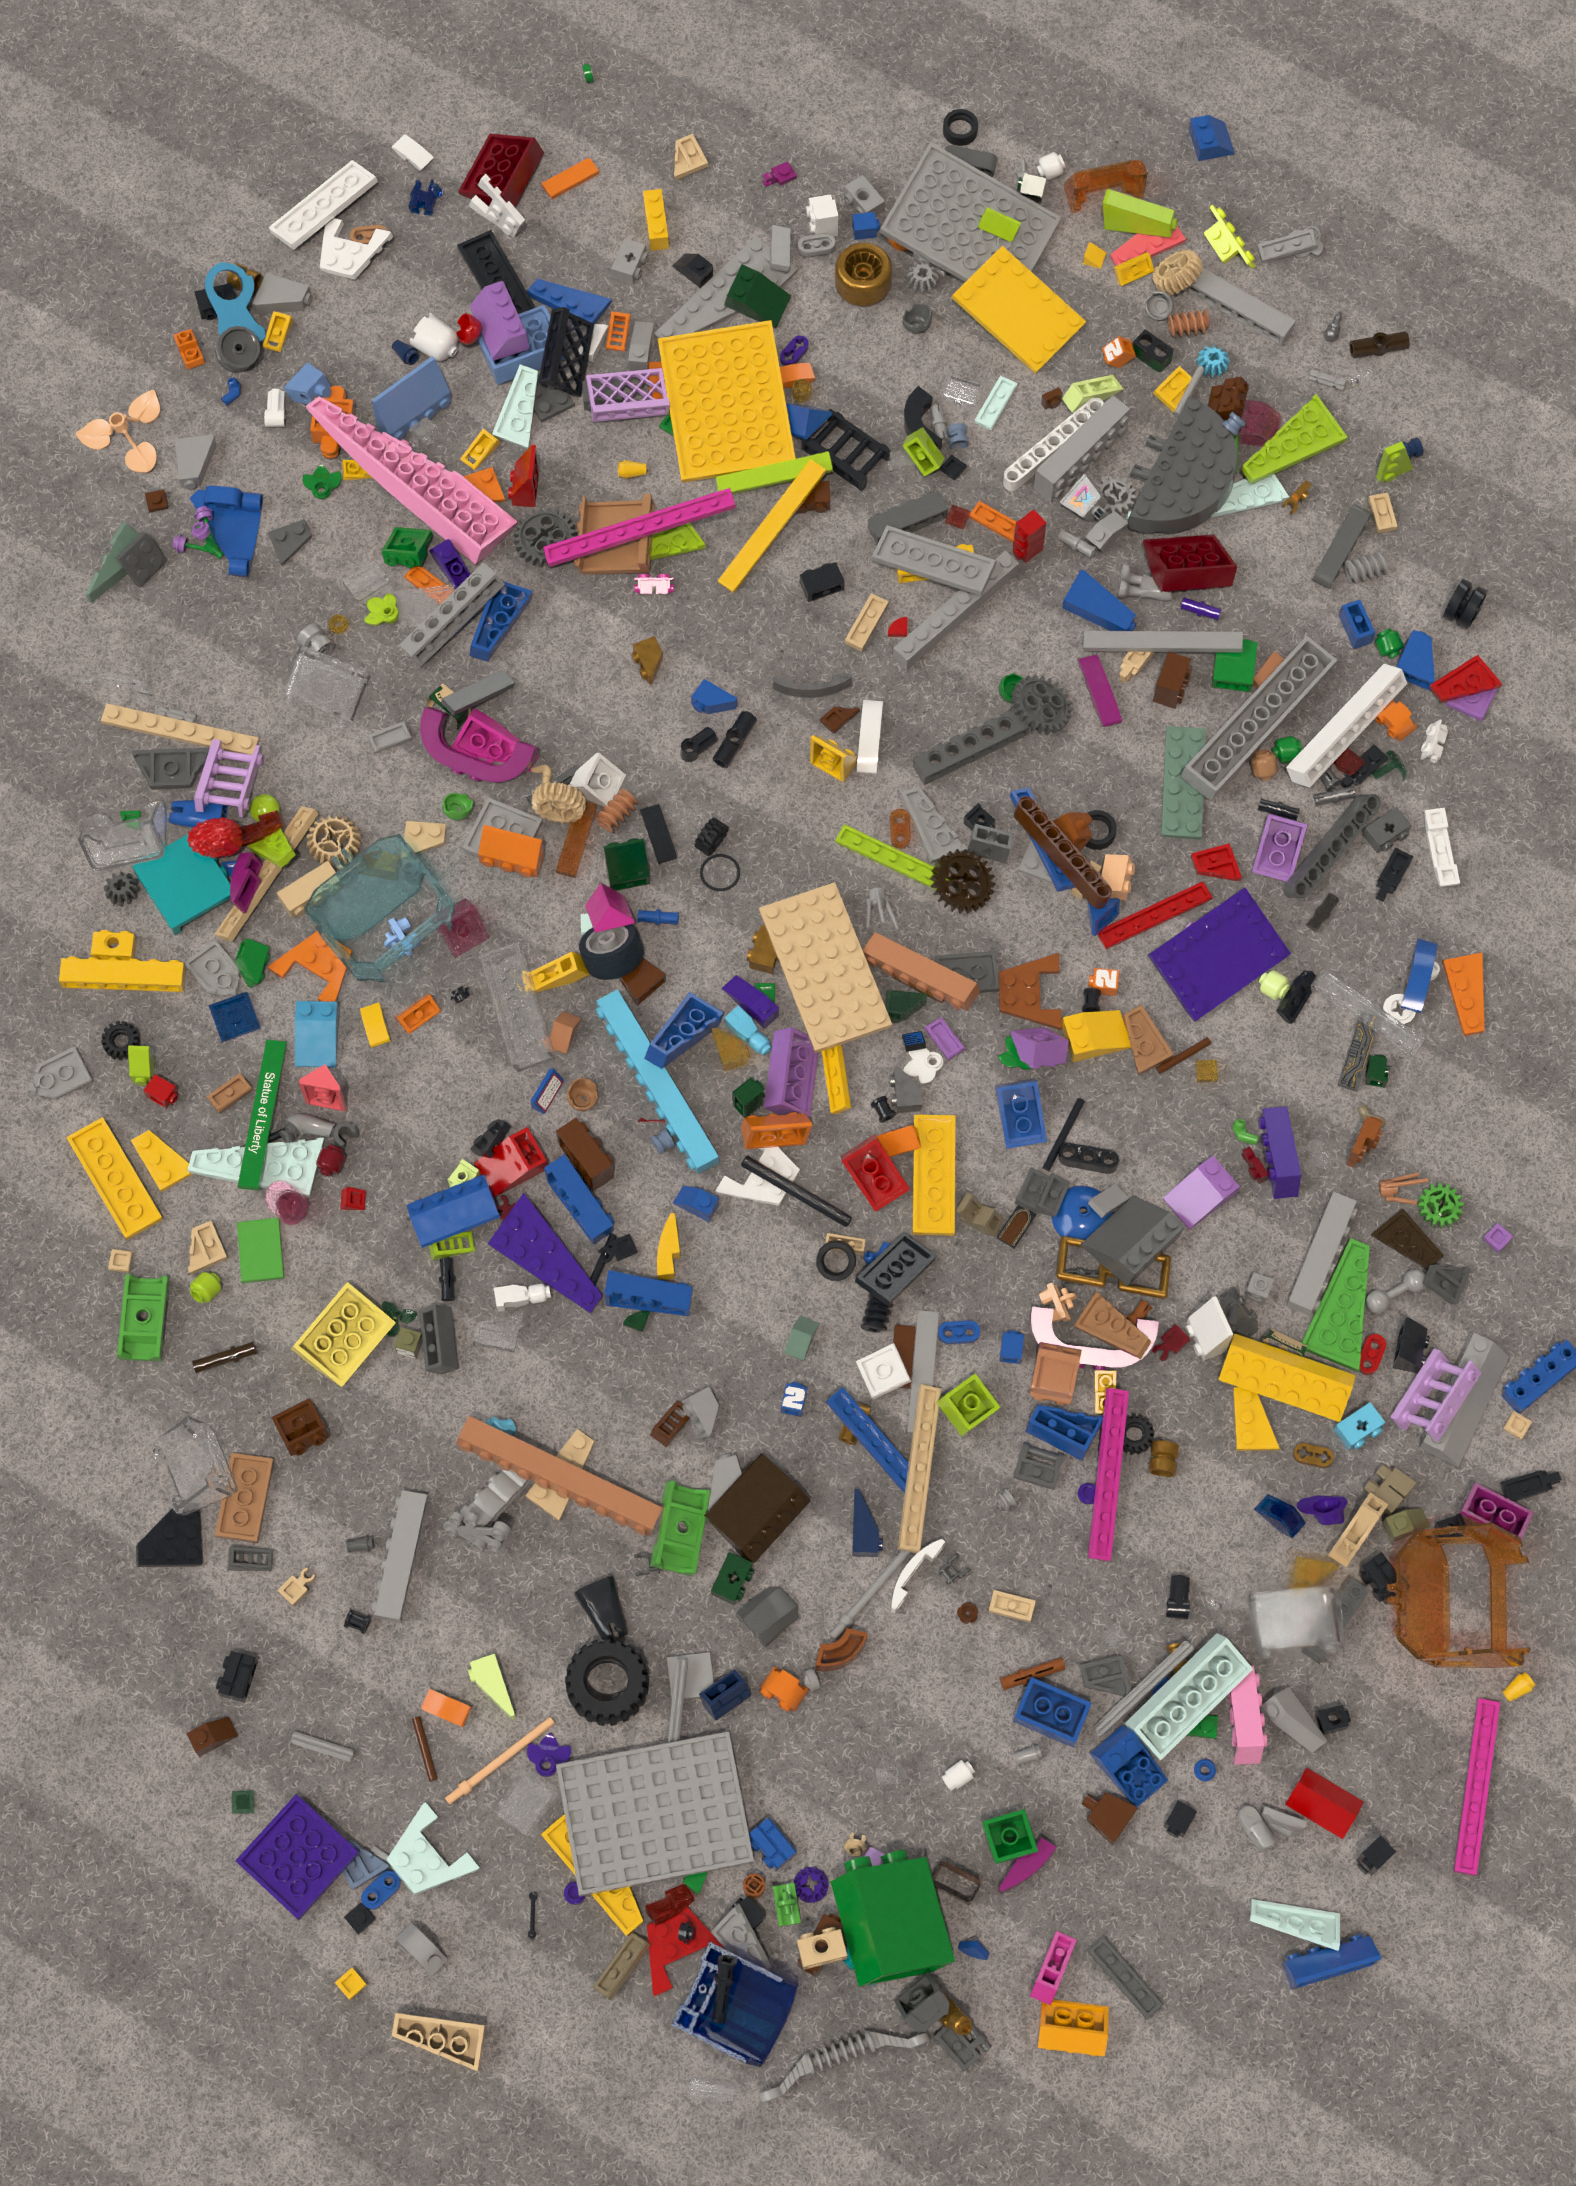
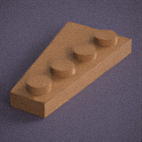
(1110, 1326)

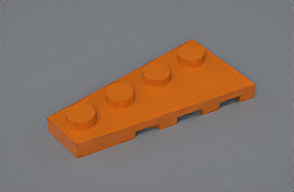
(487, 483)
(1466, 987)

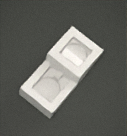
(413, 152)

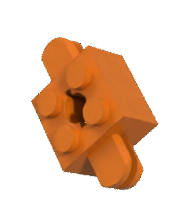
(329, 447)

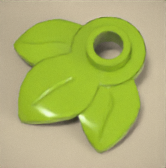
(379, 608)

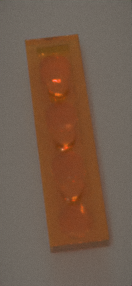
(576, 842)

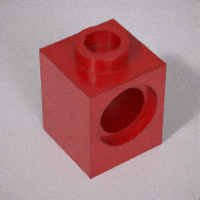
(161, 1091)

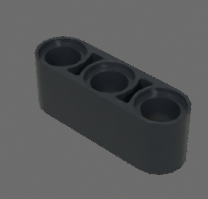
(1098, 1154)

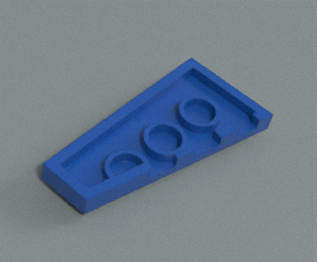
(580, 303)

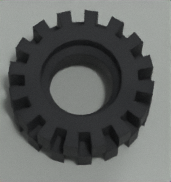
(711, 836)
(112, 1032)
(1148, 1434)

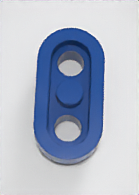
(958, 1330)
(381, 1890)

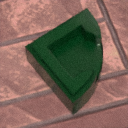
(637, 1320)

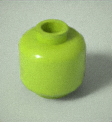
(205, 1287)

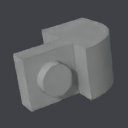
(421, 1949)

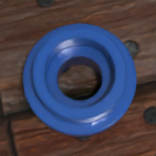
(1204, 1763)

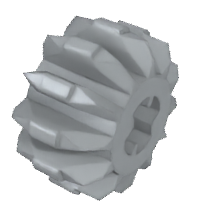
(922, 277)

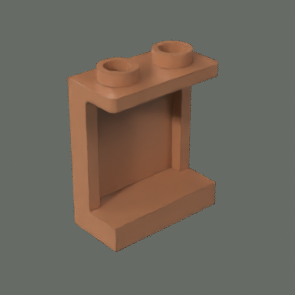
(1055, 1373)

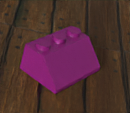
(1490, 1507)

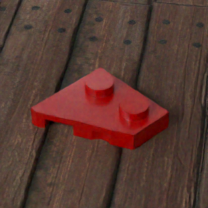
(1217, 863)

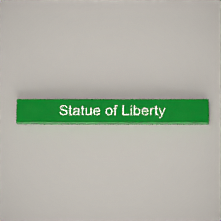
(262, 1115)

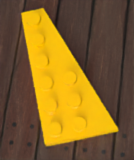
(617, 1903)

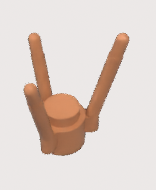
(1390, 1187)

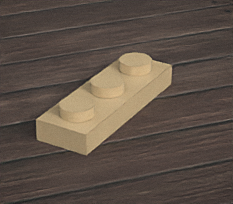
(866, 622)

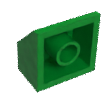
(1009, 1836)

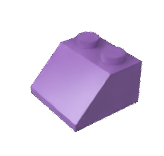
(1040, 1047)

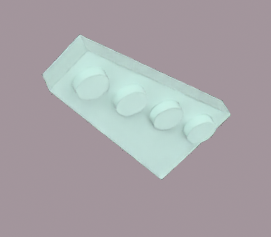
(517, 412)

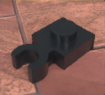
(620, 1248)

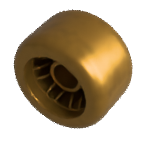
(863, 274)

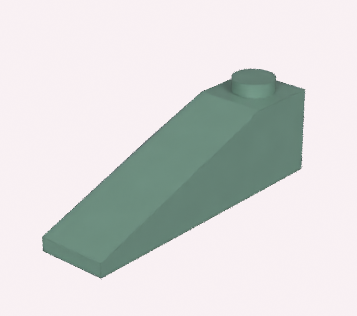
(111, 569)

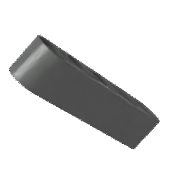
(1341, 546)

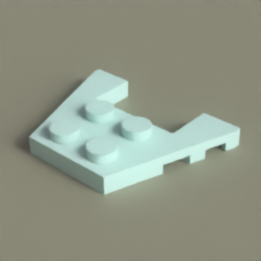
(418, 1861)

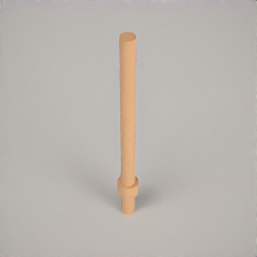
(465, 1786)

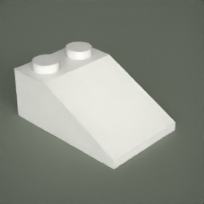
(1209, 1330)

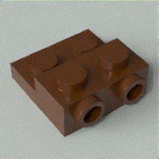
(1229, 397)
(300, 1427)

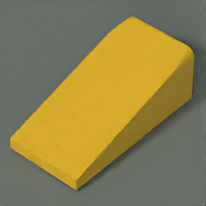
(277, 330)
(480, 448)

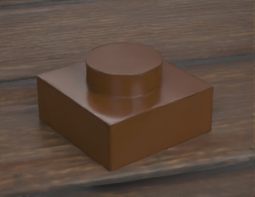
(1052, 399)
(156, 500)

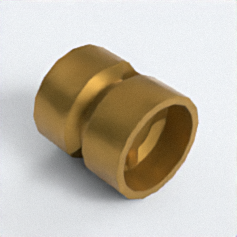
(236, 282)
(1164, 1455)

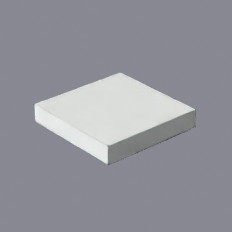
(883, 1371)

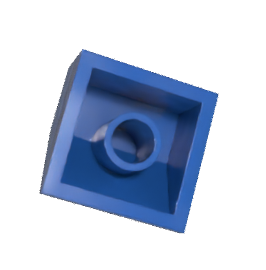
(1210, 137)

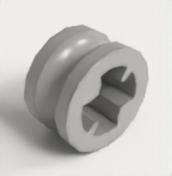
(1006, 1499)

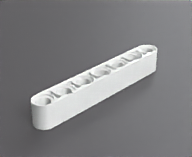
(1045, 448)

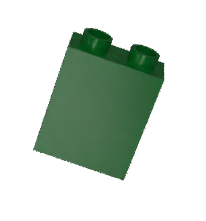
(891, 1918)

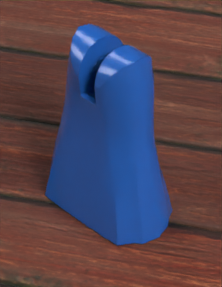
(186, 815)

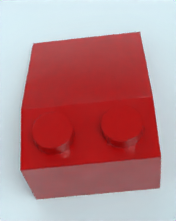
(525, 479)
(875, 1172)

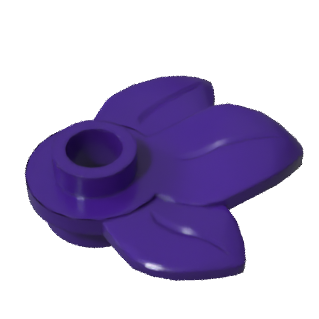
(548, 1752)

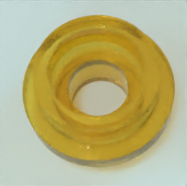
(335, 619)

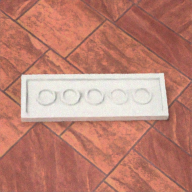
(323, 204)

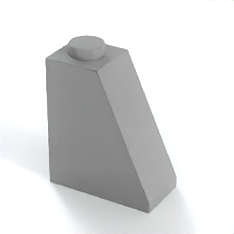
(281, 295)
(193, 459)
(725, 1474)

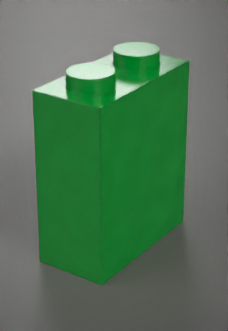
(1235, 669)

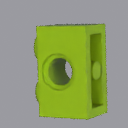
(923, 451)

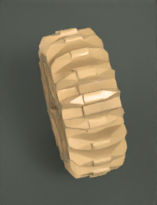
(1177, 271)
(558, 802)
(350, 831)

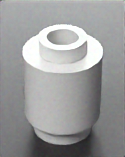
(958, 1775)

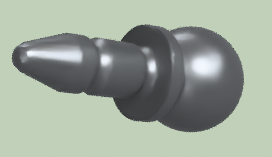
(1332, 332)

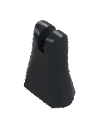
(603, 1606)

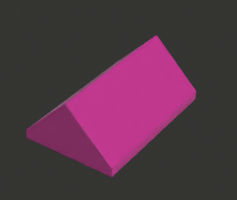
(608, 909)

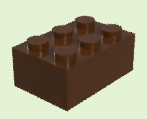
(585, 1153)

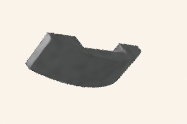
(812, 690)

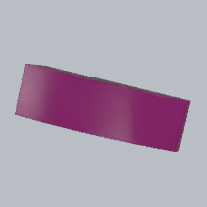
(245, 880)
(1027, 1866)

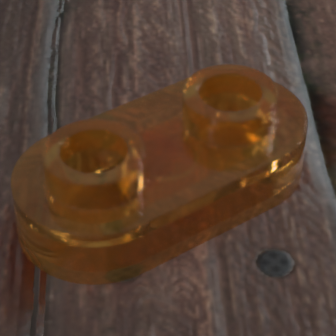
(900, 829)

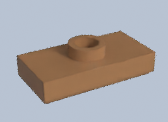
(229, 1093)

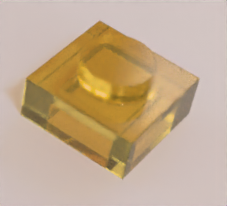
(1206, 1071)

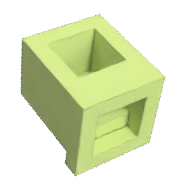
(465, 1169)

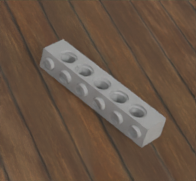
(452, 614)

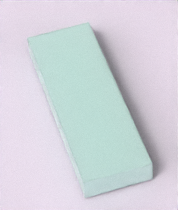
(995, 403)

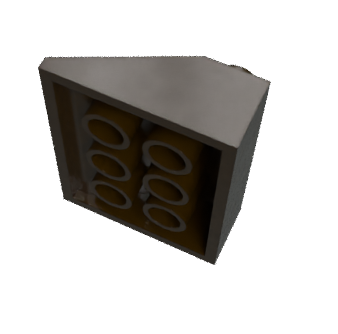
(757, 1508)

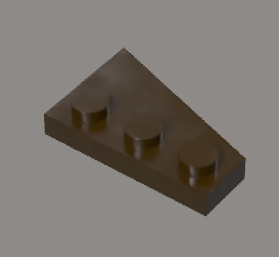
(1408, 1239)

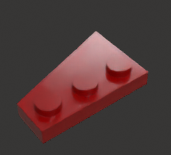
(1466, 680)

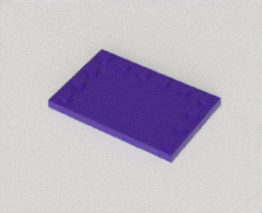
(1219, 954)

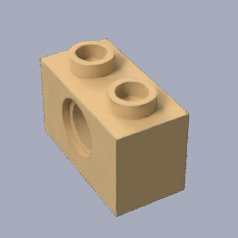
(811, 1958)

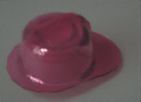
(286, 1202)

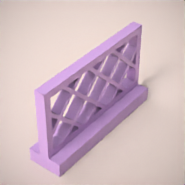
(627, 409)

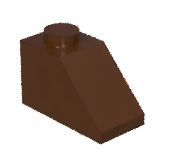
(211, 1735)

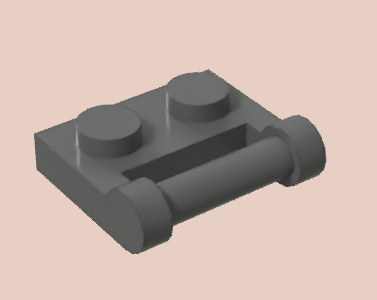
(1037, 1472)

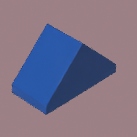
(1102, 917)

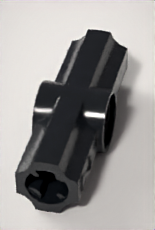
(739, 730)

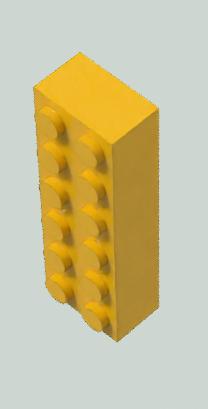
(1287, 1377)

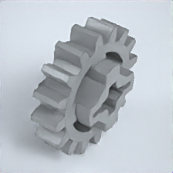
(1121, 491)

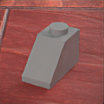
(1107, 531)

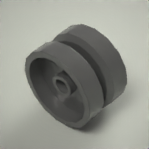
(240, 338)

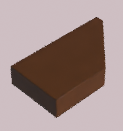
(838, 717)

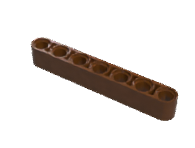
(1062, 852)

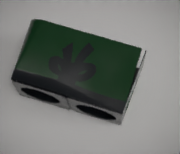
(1152, 361)

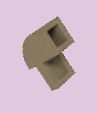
(978, 1216)

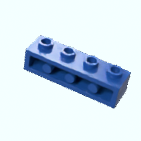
(1540, 1378)

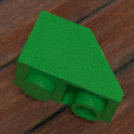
(250, 961)

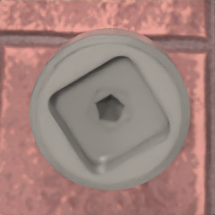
(811, 1680)

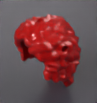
(216, 838)

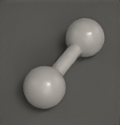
(1379, 1301)

